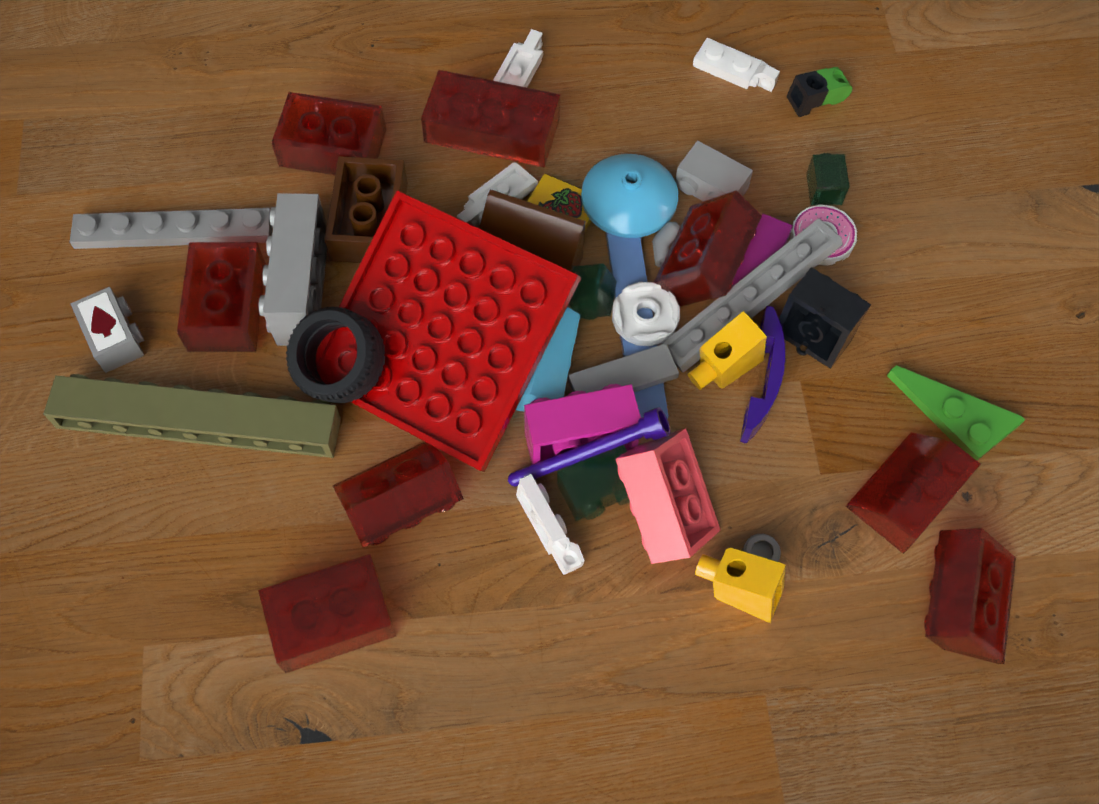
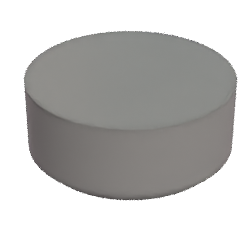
(763, 546)

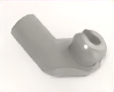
(663, 240)

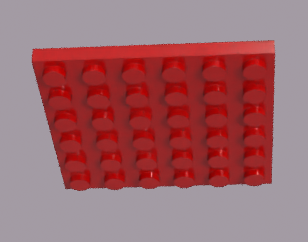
(457, 326)

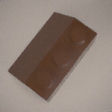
(535, 229)

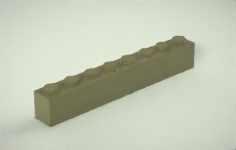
(194, 415)

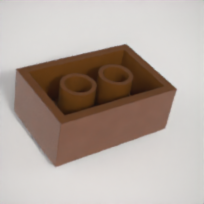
(359, 202)

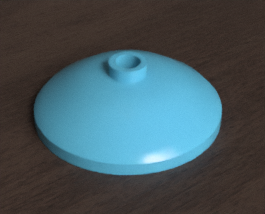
(627, 207)

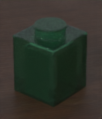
(827, 179)
(594, 292)

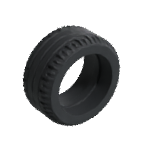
(304, 345)

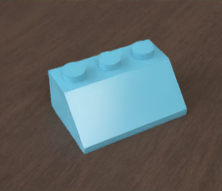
(552, 371)

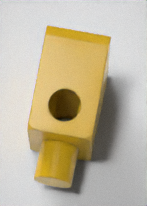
(730, 353)
(745, 581)

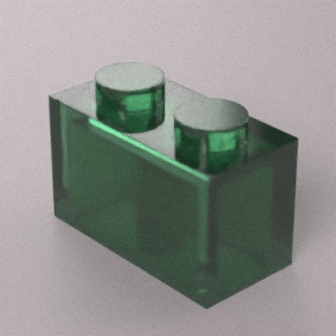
(593, 485)

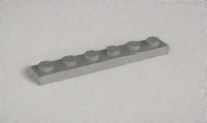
(169, 228)
(755, 290)

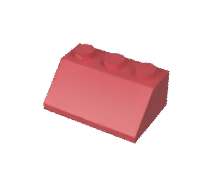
(668, 497)

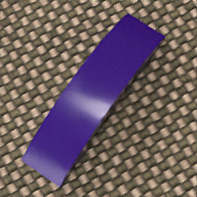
(758, 408)

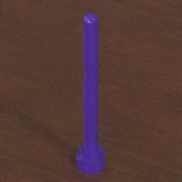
(651, 425)

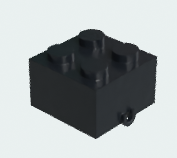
(822, 317)

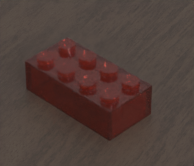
(491, 118)

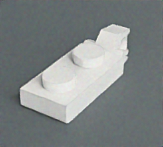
(522, 61)
(735, 66)
(511, 181)
(548, 526)

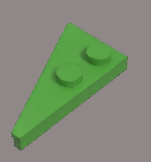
(961, 417)

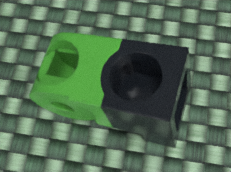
(818, 89)

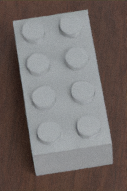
(295, 264)

